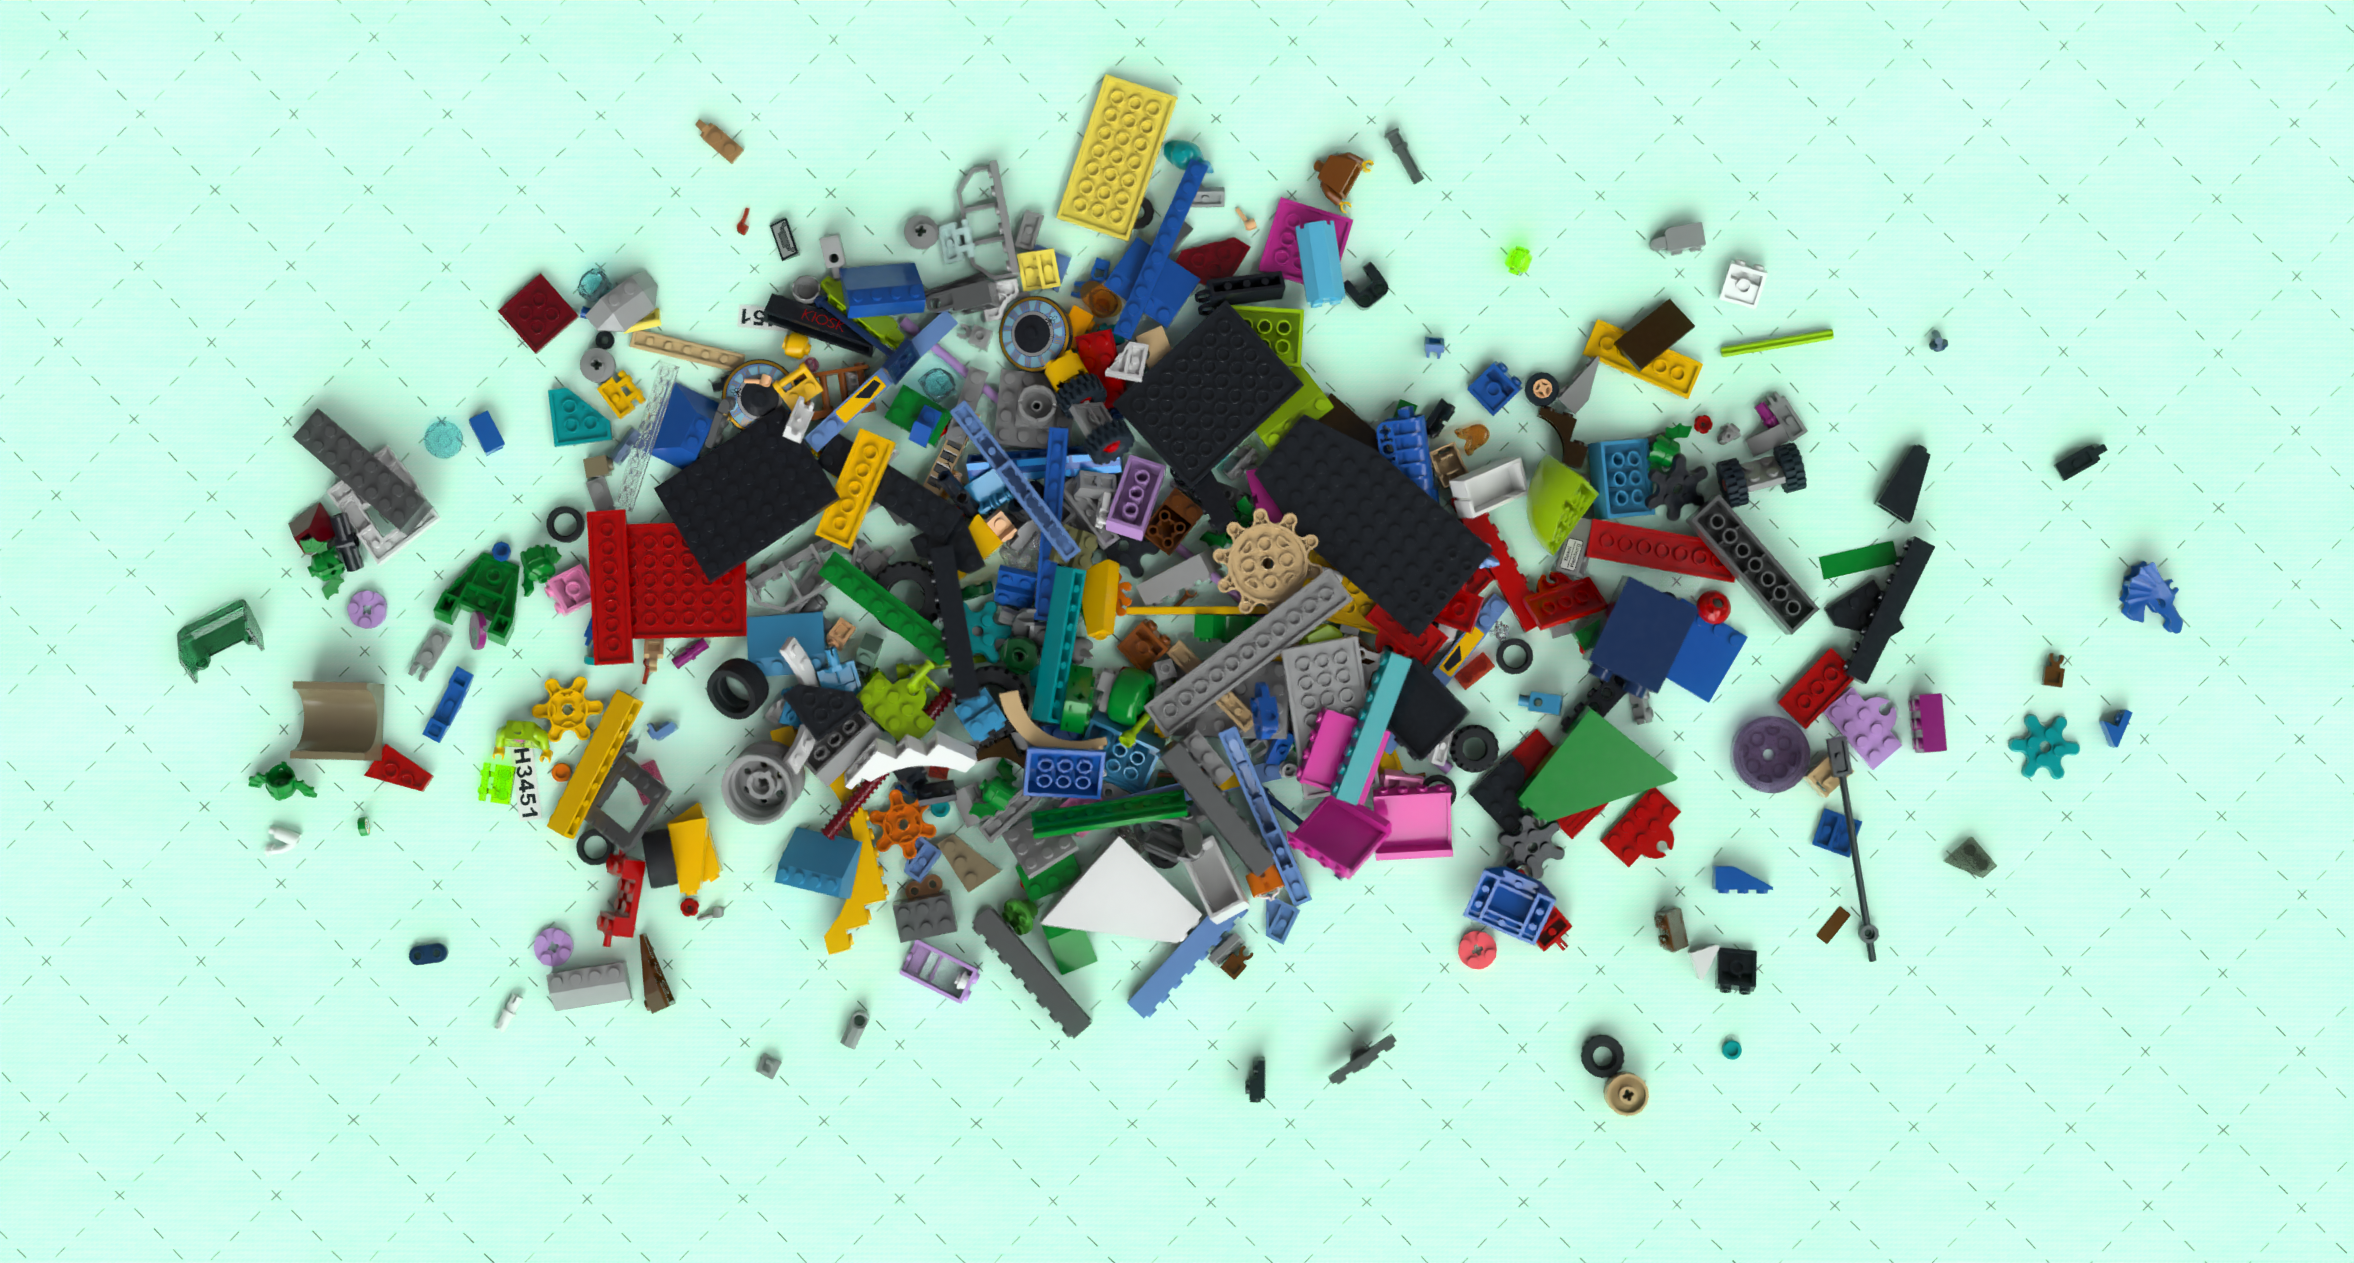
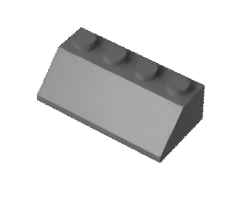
(841, 747)
(589, 986)

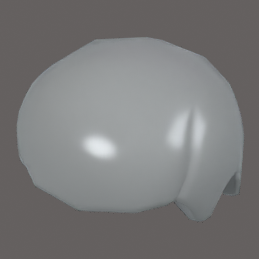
(805, 289)

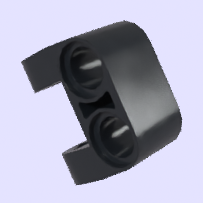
(1374, 297)

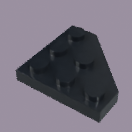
(965, 548)
(1854, 608)
(822, 708)
(1497, 793)

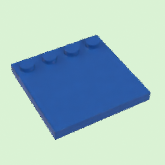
(1705, 657)

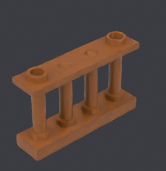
(827, 409)

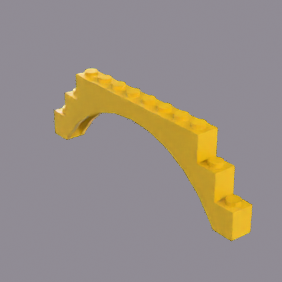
(868, 882)

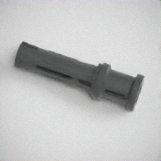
(1400, 148)

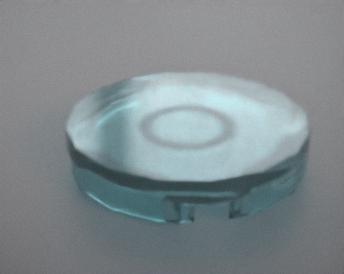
(443, 439)

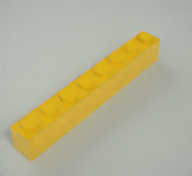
(595, 764)

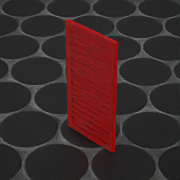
(1530, 755)

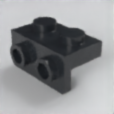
(936, 792)

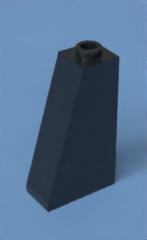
(1904, 486)

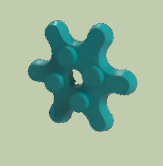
(991, 631)
(2031, 746)

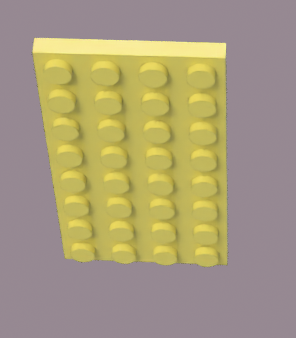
(1117, 158)

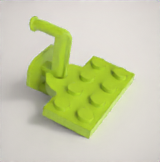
(900, 704)

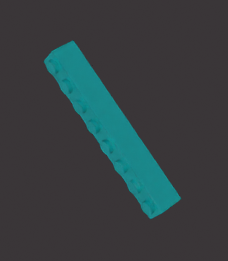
(1058, 644)
(1370, 727)

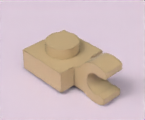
(653, 650)

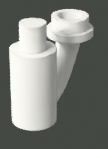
(285, 835)

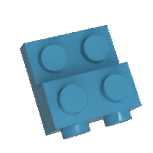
(981, 716)

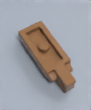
(720, 141)

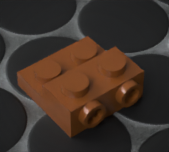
(1145, 645)

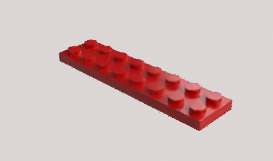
(1654, 550)
(610, 587)

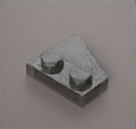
(1130, 838)
(1971, 859)

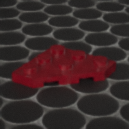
(1214, 259)

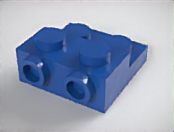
(1495, 387)
(1015, 587)

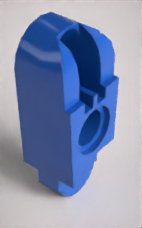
(1264, 712)

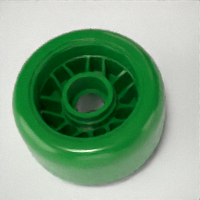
(1129, 695)

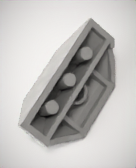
(625, 304)

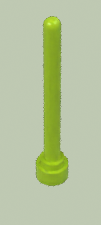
(903, 669)
(1128, 737)

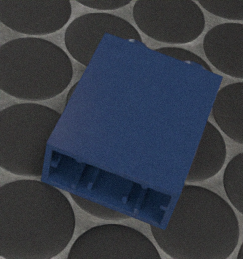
(1638, 636)

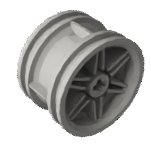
(748, 805)

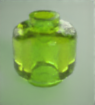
(1518, 260)

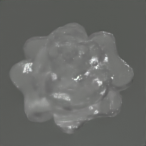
(1500, 631)

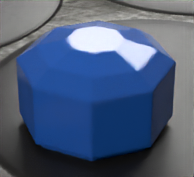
(501, 551)

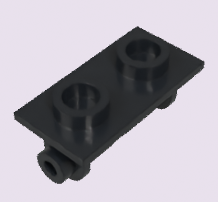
(1441, 413)

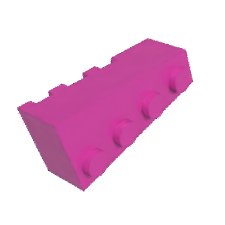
(1262, 499)

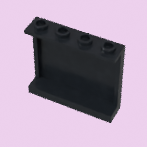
(1424, 712)

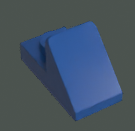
(924, 426)
(2115, 732)

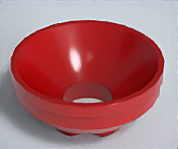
(1708, 611)

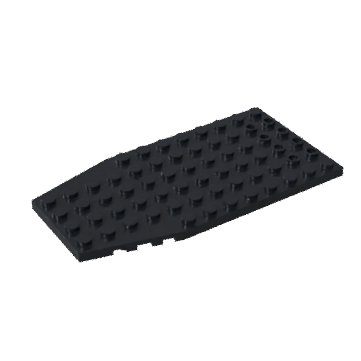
(1372, 522)

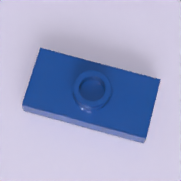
(1279, 749)

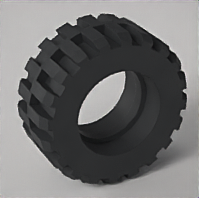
(916, 572)
(1010, 682)

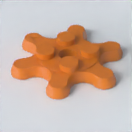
(890, 823)

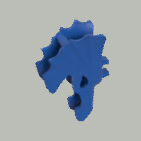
(2143, 589)

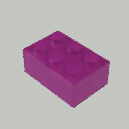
(1928, 723)

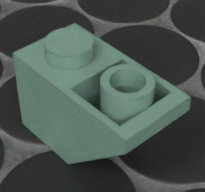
(867, 654)

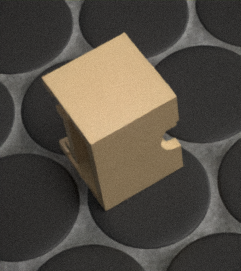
(1158, 345)
(1447, 465)
(1822, 774)

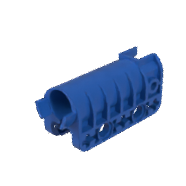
(1410, 447)

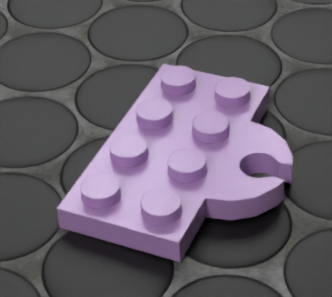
(1865, 726)

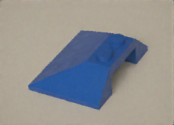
(684, 427)
(1511, 903)

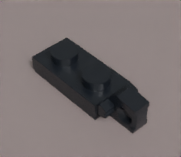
(2079, 461)

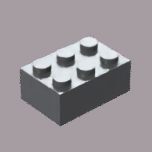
(925, 916)

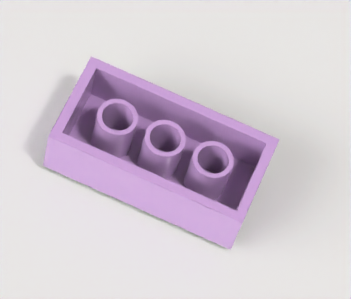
(1135, 497)

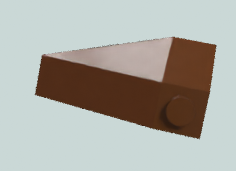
(656, 988)

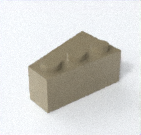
(966, 862)

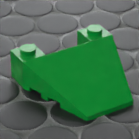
(484, 588)

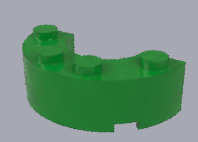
(1221, 627)

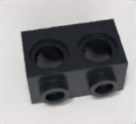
(911, 776)

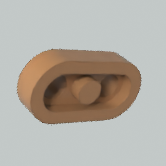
(924, 888)

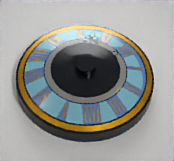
(1035, 333)
(753, 399)

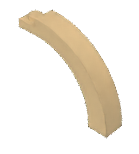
(1021, 722)

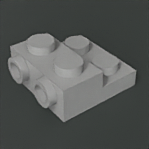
(1104, 683)

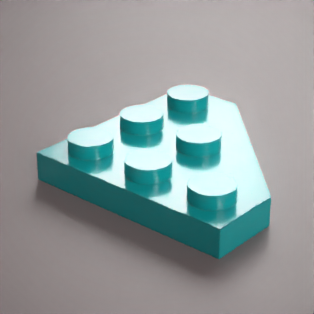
(575, 420)

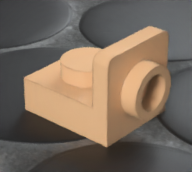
(1001, 525)
(840, 634)

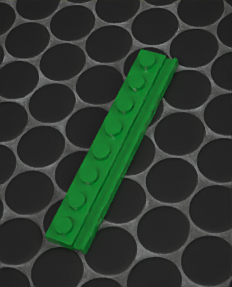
(885, 607)
(1109, 814)

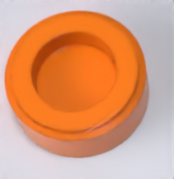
(561, 772)

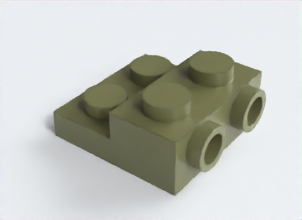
(1087, 544)

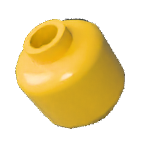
(796, 345)

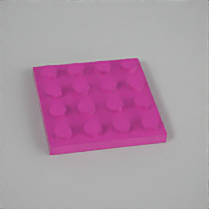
(1281, 247)

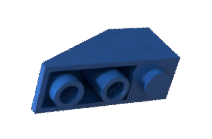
(1731, 878)

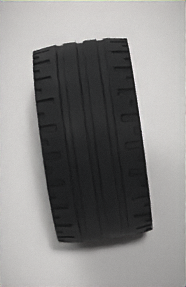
(725, 700)
(659, 858)

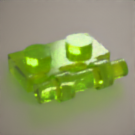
(502, 783)

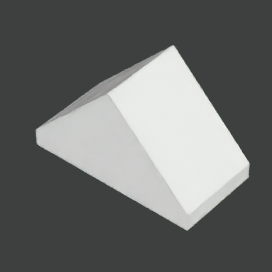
(1702, 959)

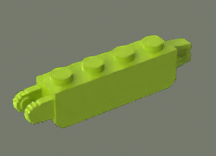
(881, 327)

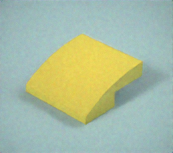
(1038, 269)

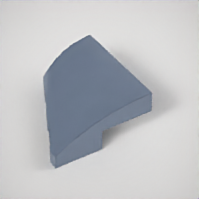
(623, 449)

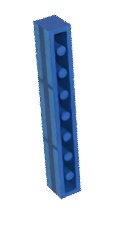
(1033, 463)

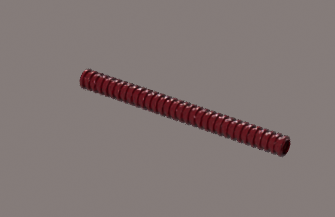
(867, 787)

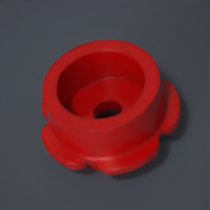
(1703, 419)
(689, 912)

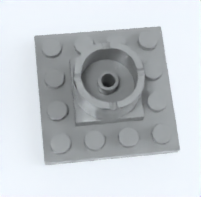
(1017, 420)

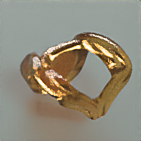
(1475, 437)

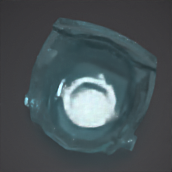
(594, 285)
(938, 384)

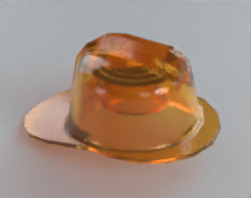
(1100, 300)

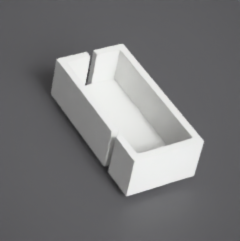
(1489, 487)
(1217, 882)

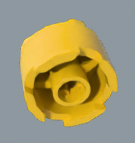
(1064, 369)

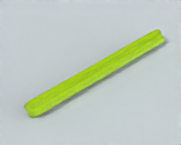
(1776, 343)

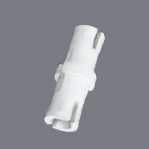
(508, 1012)

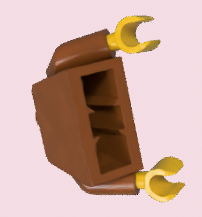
(1339, 175)

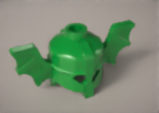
(1666, 448)
(1246, 516)
(324, 565)
(538, 565)
(281, 783)
(996, 791)

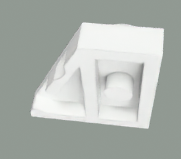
(1129, 363)

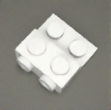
(1743, 283)

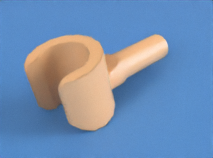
(1249, 224)
(764, 381)

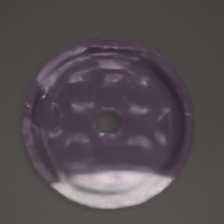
(1789, 758)

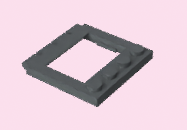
(646, 784)

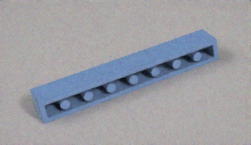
(1180, 963)

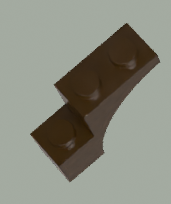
(1564, 425)
(1002, 748)

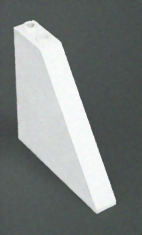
(1123, 898)

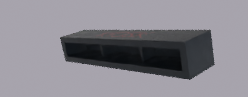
(815, 324)

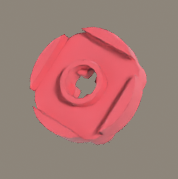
(1480, 939)

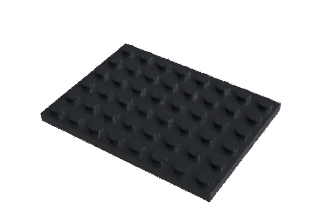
(1208, 394)
(746, 495)

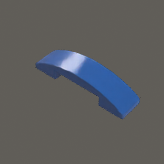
(450, 705)

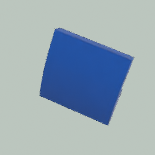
(1833, 833)

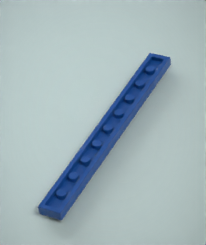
(1160, 249)
(1054, 500)

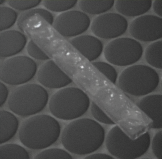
(649, 430)

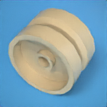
(1636, 1099)

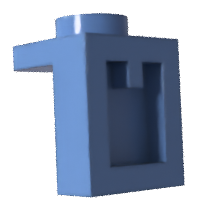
(665, 730)

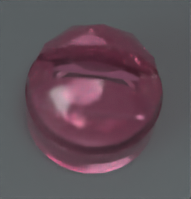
(815, 363)

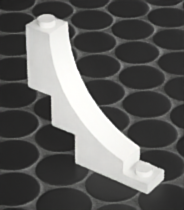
(884, 757)

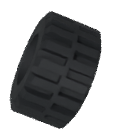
(1486, 760)

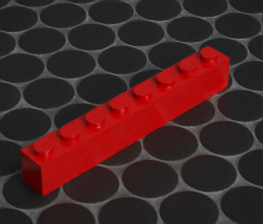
(1506, 575)

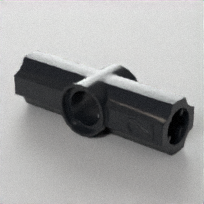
(958, 493)
(347, 542)

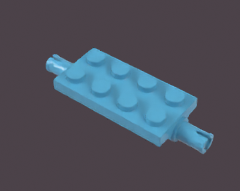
(839, 674)

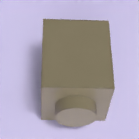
(598, 466)

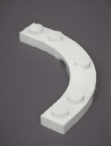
(805, 675)

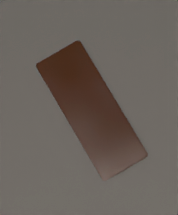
(1833, 925)

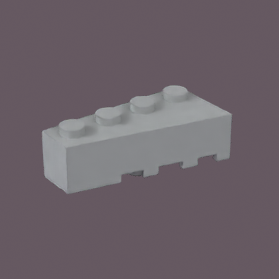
(1178, 577)

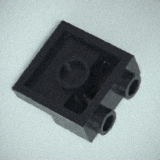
(1736, 970)
(1256, 1085)

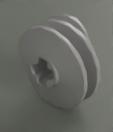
(926, 240)
(591, 358)

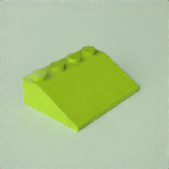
(1278, 329)
(1308, 401)

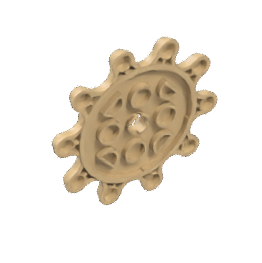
(1264, 541)

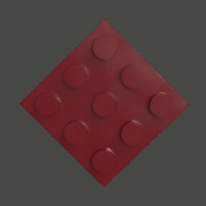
(538, 313)

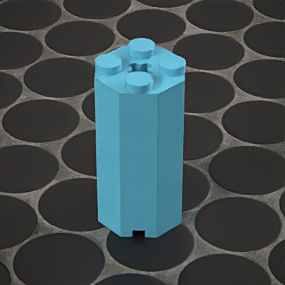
(1320, 263)

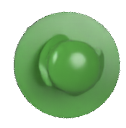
(1020, 914)

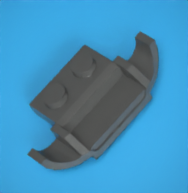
(1024, 625)
(1164, 842)

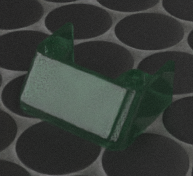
(216, 633)

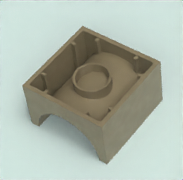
(341, 721)

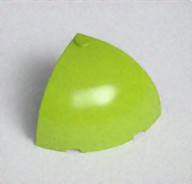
(1556, 502)

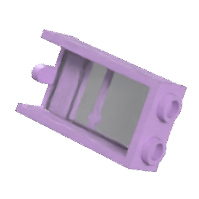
(938, 971)

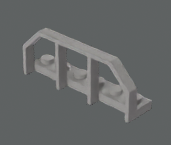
(1004, 226)
(792, 564)

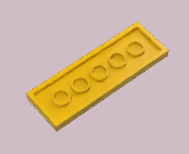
(1668, 371)
(856, 488)

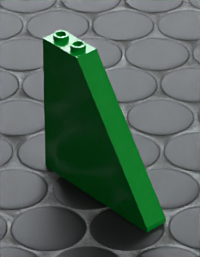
(1589, 768)

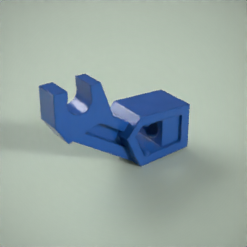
(1099, 264)

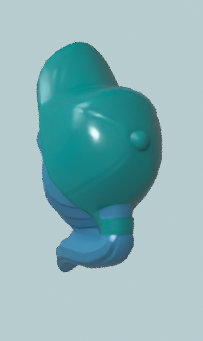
(1182, 151)

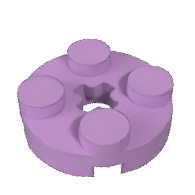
(356, 608)
(562, 953)

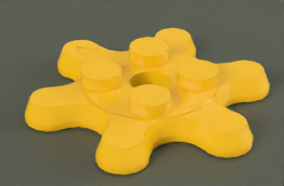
(554, 709)

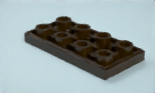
(1654, 335)
(1346, 421)

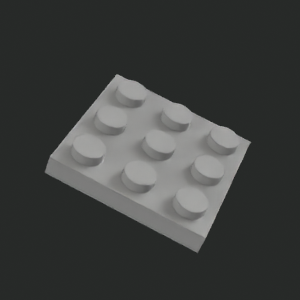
(1038, 853)

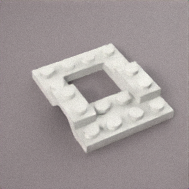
(349, 501)

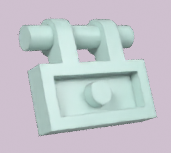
(951, 241)

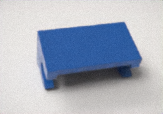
(486, 433)

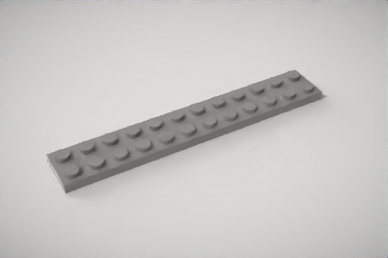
(1248, 652)

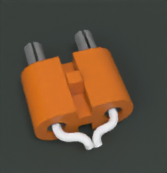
(1268, 881)

